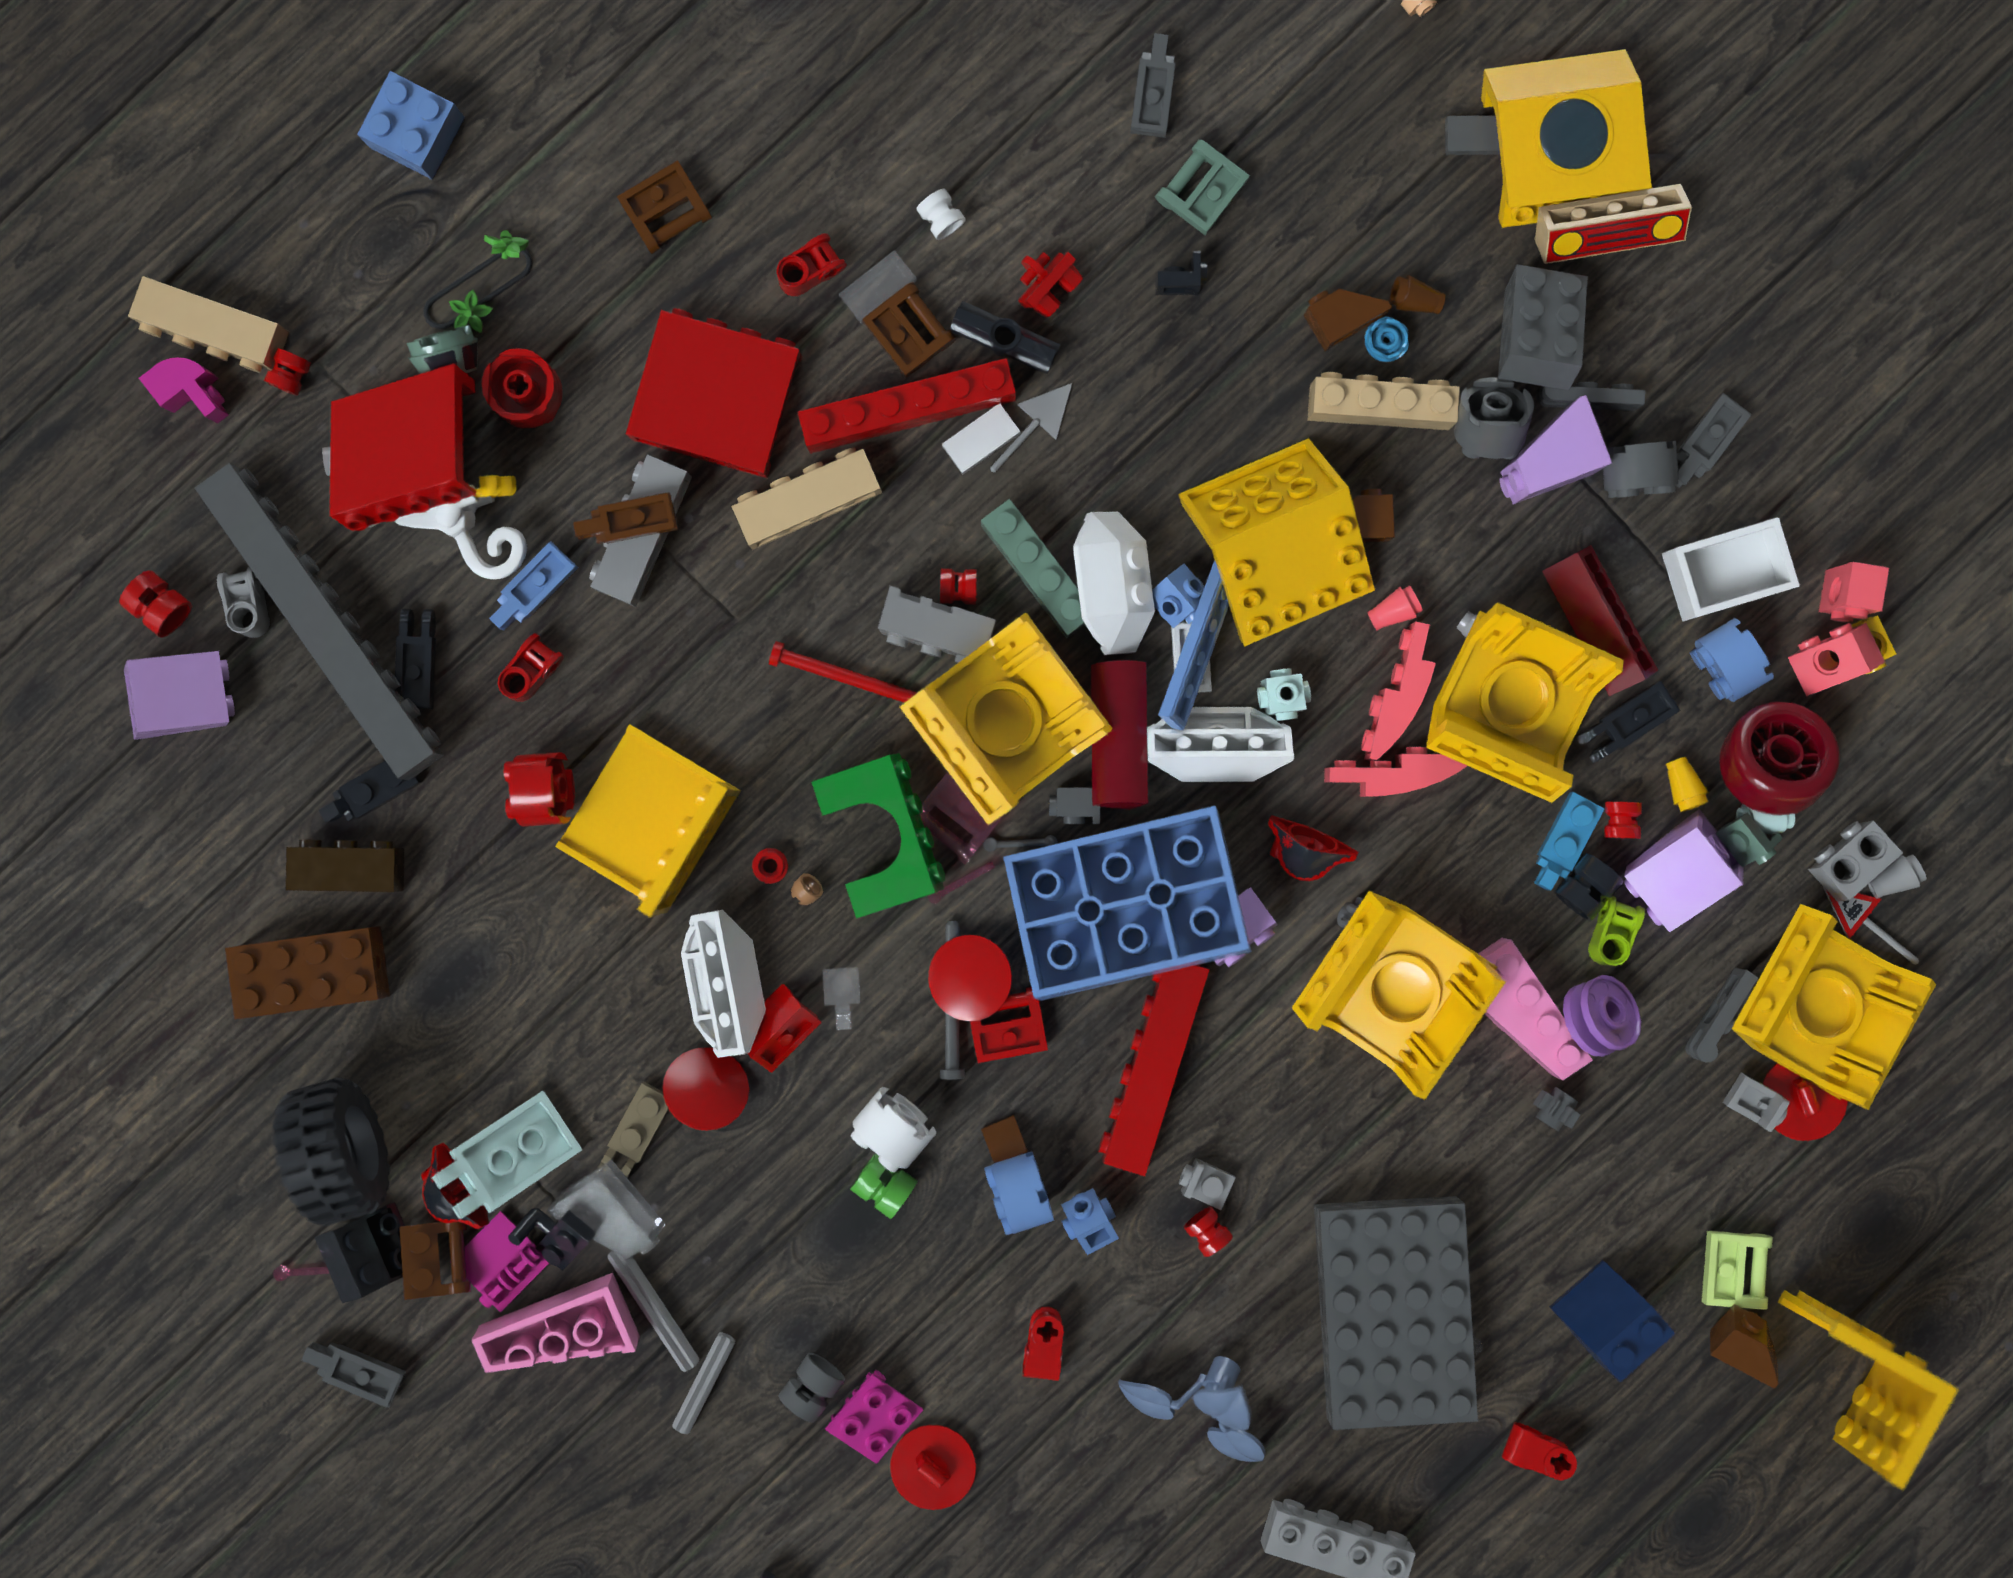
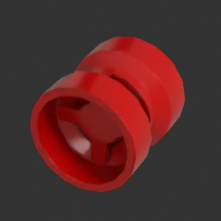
(286, 380)
(966, 586)
(1623, 820)
(1209, 1233)

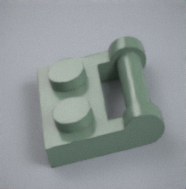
(1212, 193)

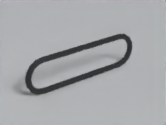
(456, 283)

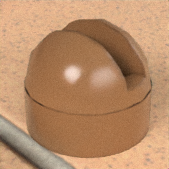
(806, 889)

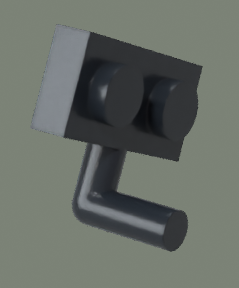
(563, 1238)

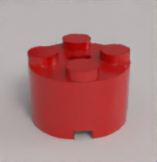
(509, 373)
(539, 789)

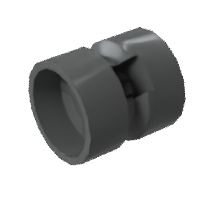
(818, 1376)

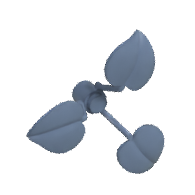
(1217, 1400)

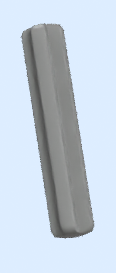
(703, 1383)

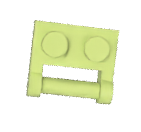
(1726, 1269)

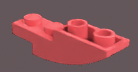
(1396, 708)
(1411, 772)

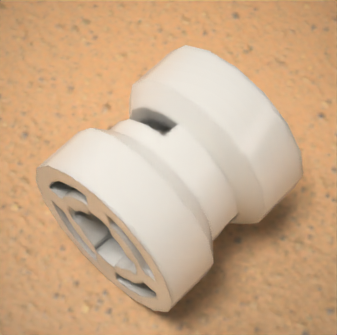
(940, 212)

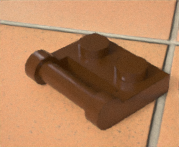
(659, 196)
(900, 337)
(422, 1261)

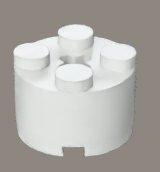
(892, 1130)

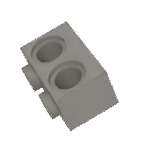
(1858, 867)

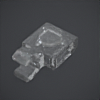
(842, 989)

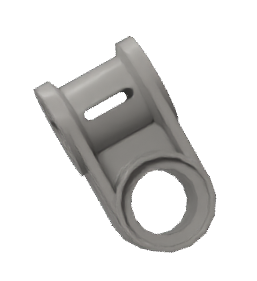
(241, 595)

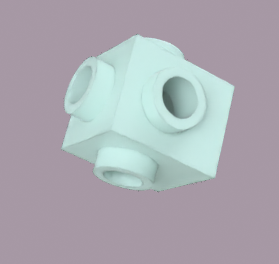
(1270, 697)

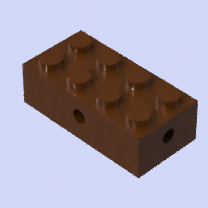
(307, 972)

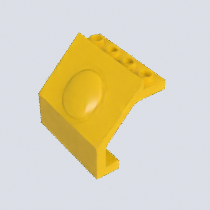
(1518, 700)
(1006, 718)
(1400, 991)
(1832, 1009)

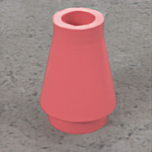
(1396, 608)

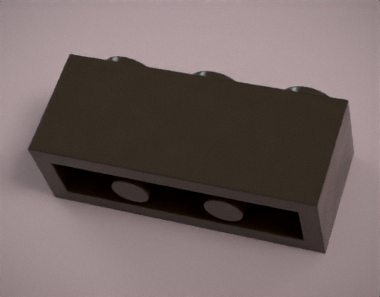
(345, 867)

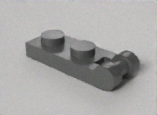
(1619, 397)
(1720, 1015)

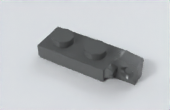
(1153, 90)
(1710, 438)
(355, 1372)

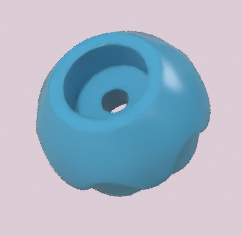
(1394, 331)

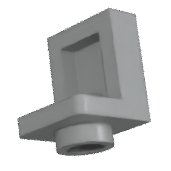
(1757, 1102)

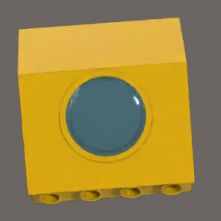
(1567, 131)

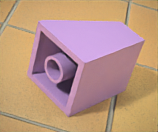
(1560, 454)
(177, 694)
(1684, 872)

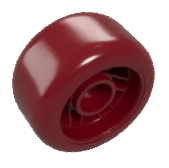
(1779, 758)

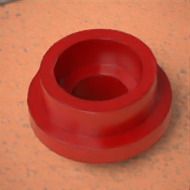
(759, 869)

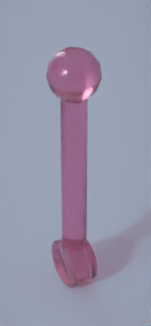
(936, 897)
(282, 1272)

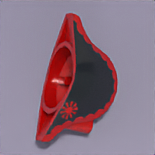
(1306, 851)
(440, 1201)

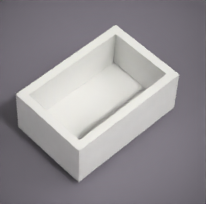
(1730, 569)

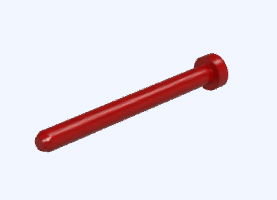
(839, 674)

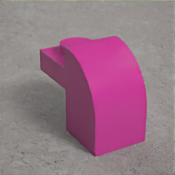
(181, 380)

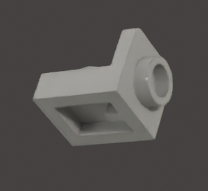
(1206, 1183)

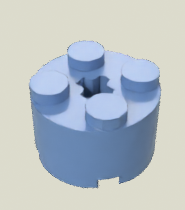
(1732, 661)
(1019, 1193)

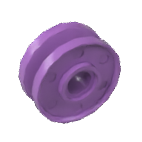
(1602, 1016)

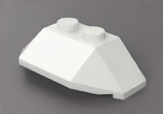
(1113, 582)
(1221, 745)
(723, 983)

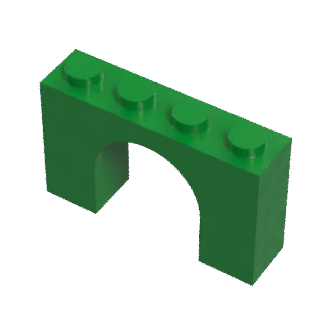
(888, 786)

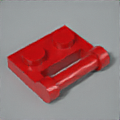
(1011, 1036)

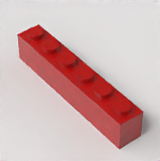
(907, 406)
(1153, 1068)

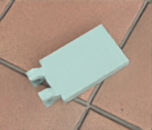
(509, 1155)

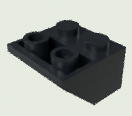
(364, 1252)

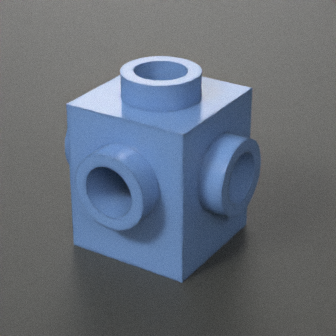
(1178, 596)
(1089, 1221)

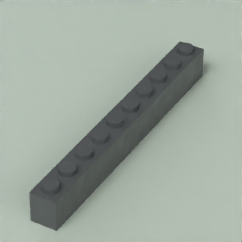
(319, 621)

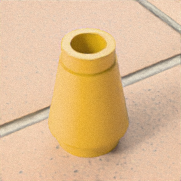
(1685, 785)

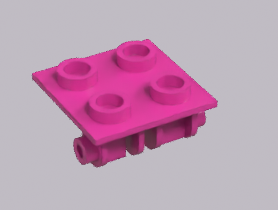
(498, 1266)
(873, 1417)

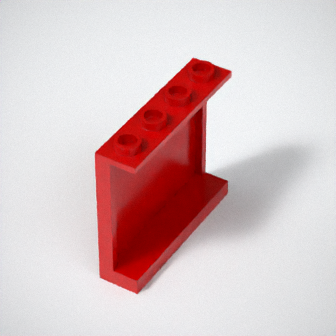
(713, 392)
(398, 448)

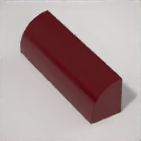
(1600, 615)
(1121, 755)

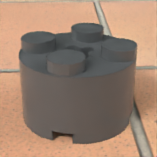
(1493, 419)
(1641, 466)

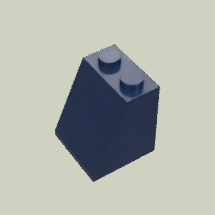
(1612, 1320)

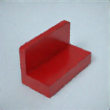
(782, 1028)

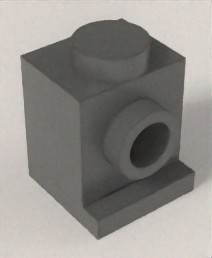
(1074, 805)

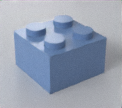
(411, 125)

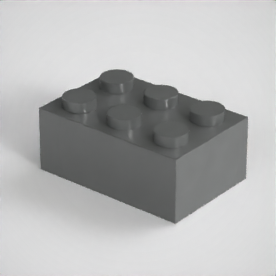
(1543, 327)

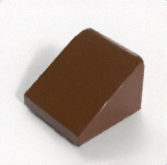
(1004, 1139)

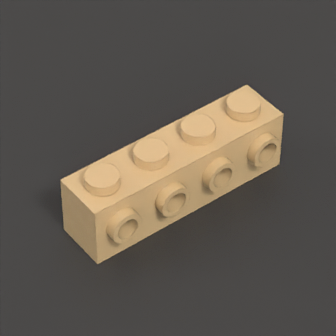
(1382, 402)

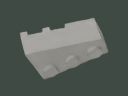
(933, 625)

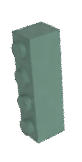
(1035, 566)

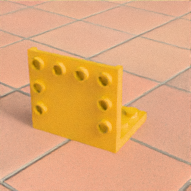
(1281, 539)
(648, 820)
(1894, 1406)

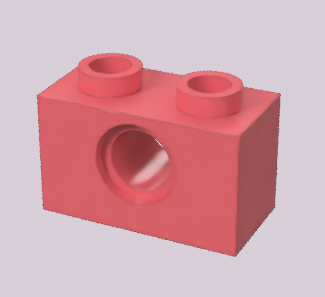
(1853, 591)
(1856, 655)

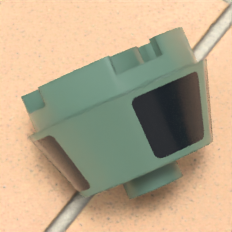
(444, 349)

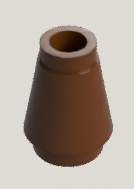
(1415, 296)

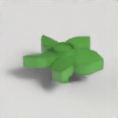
(507, 245)
(470, 312)

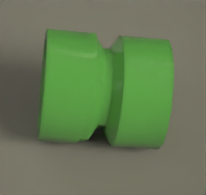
(889, 1197)

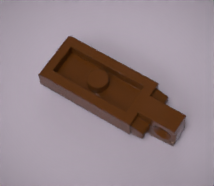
(629, 519)

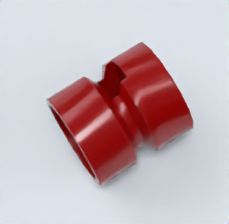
(149, 598)

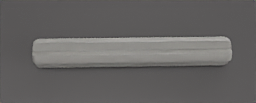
(655, 1311)

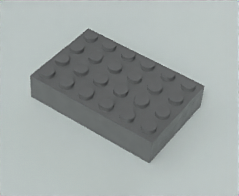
(1395, 1312)

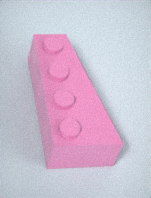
(1530, 1015)
(562, 1327)

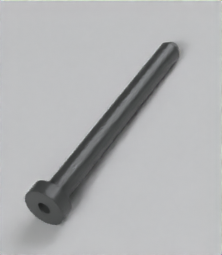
(952, 1026)

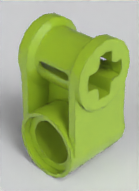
(1617, 929)

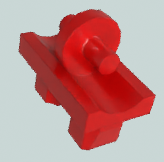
(1058, 270)

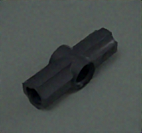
(983, 327)

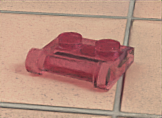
(955, 804)

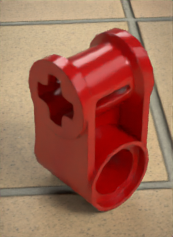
(811, 264)
(530, 667)
(1044, 1349)
(1534, 1450)

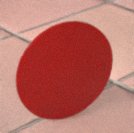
(970, 977)
(705, 1089)
(1810, 1111)
(933, 1467)

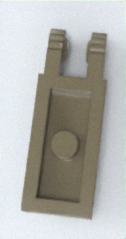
(637, 1127)

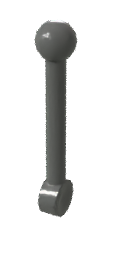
(991, 844)

